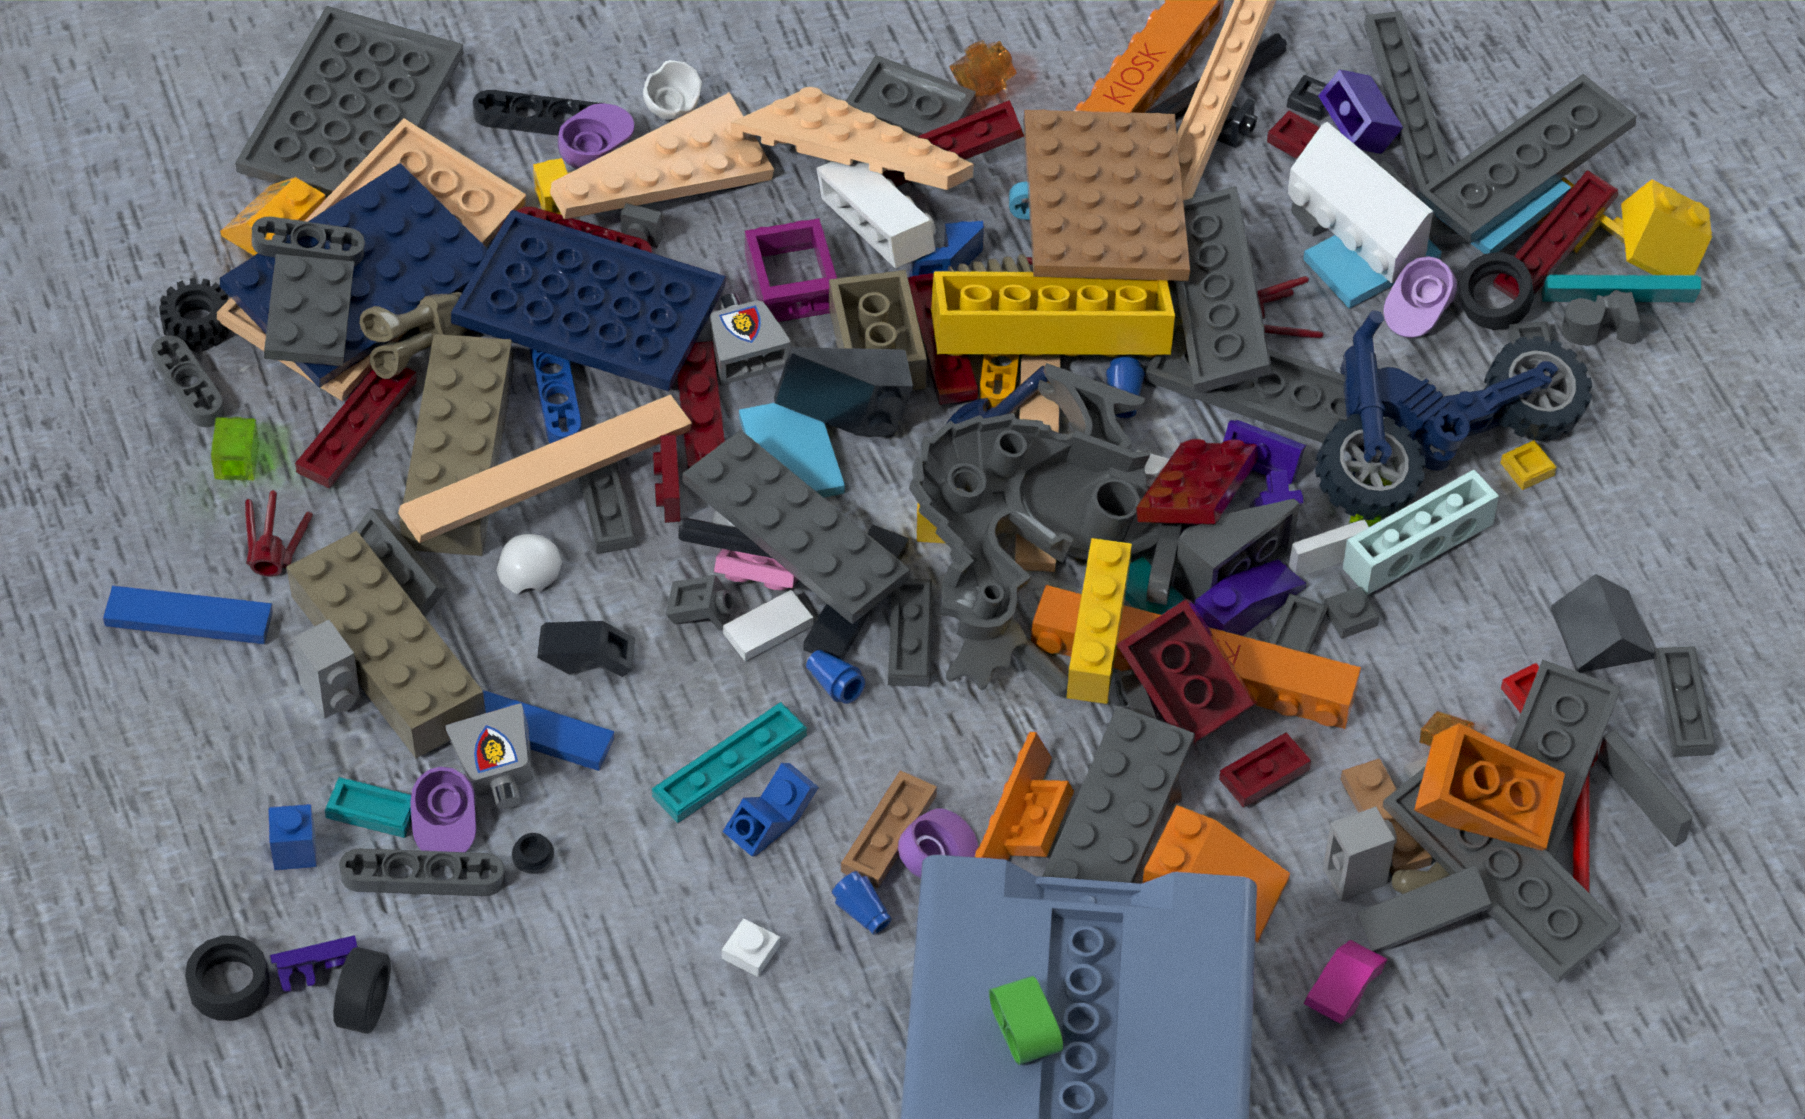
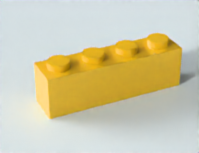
(1099, 621)

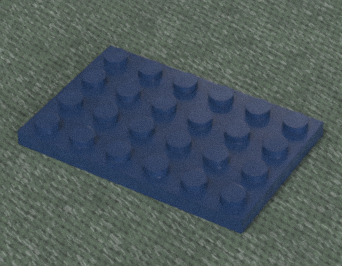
(409, 253)
(589, 300)

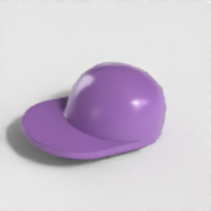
(594, 133)
(443, 811)
(935, 834)

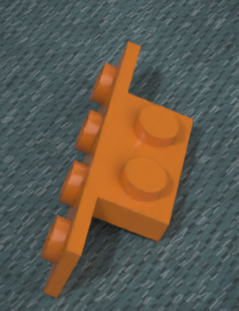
(1028, 808)

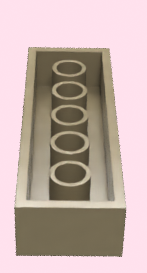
(459, 428)
(395, 648)

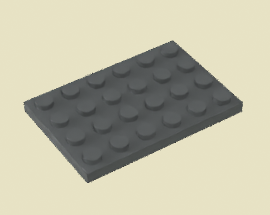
(346, 97)

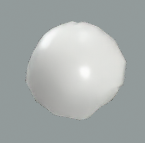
(672, 90)
(528, 563)

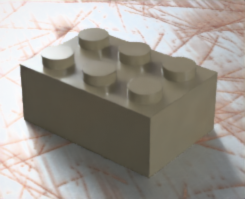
(878, 314)

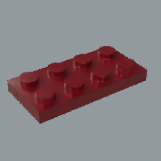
(1197, 482)

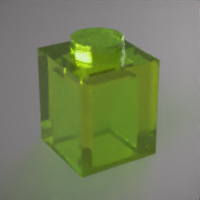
(235, 448)

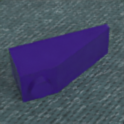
(1248, 597)

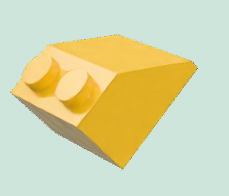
(1665, 230)

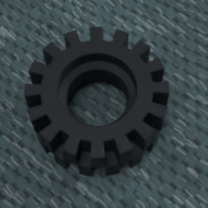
(191, 298)

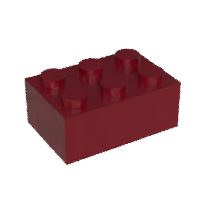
(1187, 672)

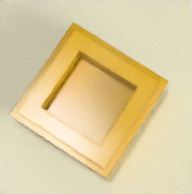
(1528, 465)

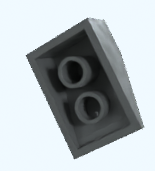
(1233, 545)

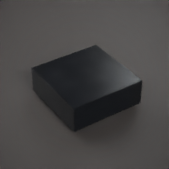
(1305, 98)

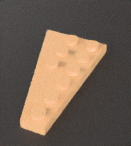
(842, 134)
(671, 162)

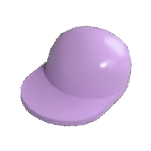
(1419, 297)

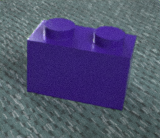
(1360, 111)

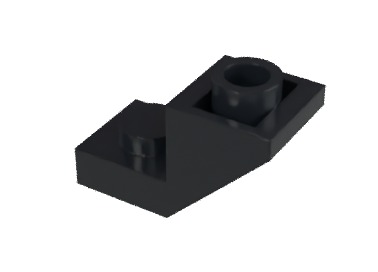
(575, 643)

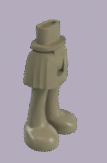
(381, 325)

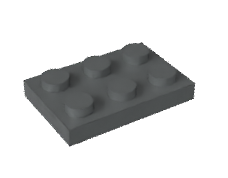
(909, 97)
(309, 310)

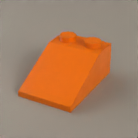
(1489, 788)
(1207, 847)

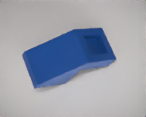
(961, 245)
(765, 818)

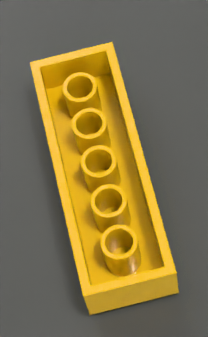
(1050, 315)

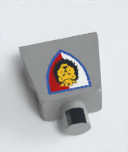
(746, 340)
(495, 752)

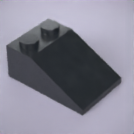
(847, 387)

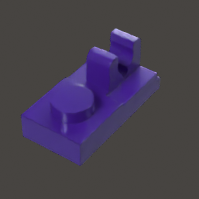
(1274, 450)
(1277, 490)
(331, 952)

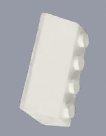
(1360, 203)

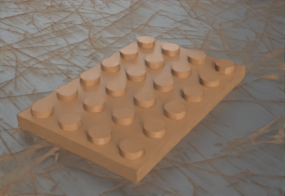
(1105, 195)

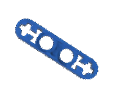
(551, 384)

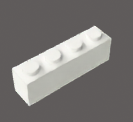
(877, 211)

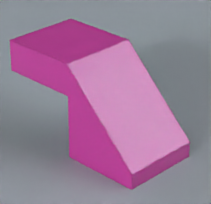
(1344, 981)

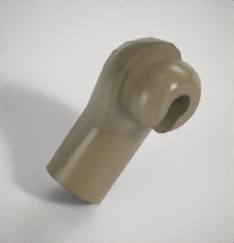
(1408, 880)

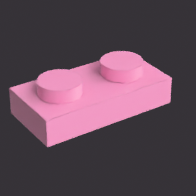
(745, 567)

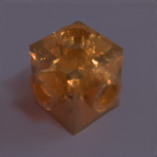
(984, 68)

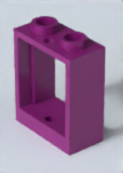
(782, 239)

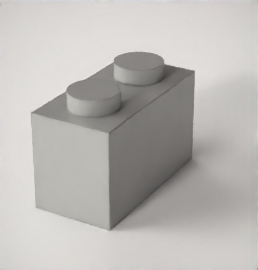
(327, 669)
(1359, 853)

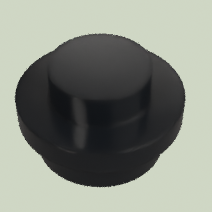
(533, 853)

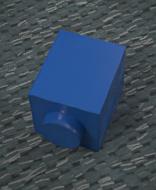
(292, 837)

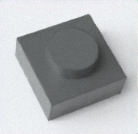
(642, 223)
(1351, 612)

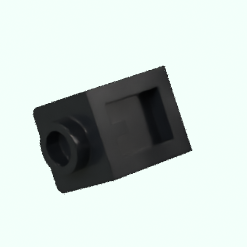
(1238, 124)

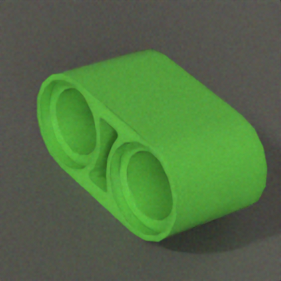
(1025, 1020)

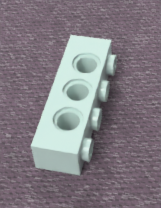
(1420, 532)

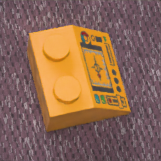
(284, 199)

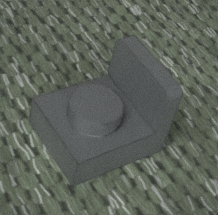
(700, 599)

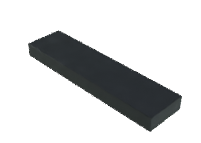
(831, 630)

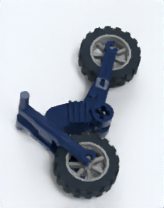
(1422, 417)

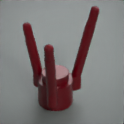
(1279, 292)
(268, 554)

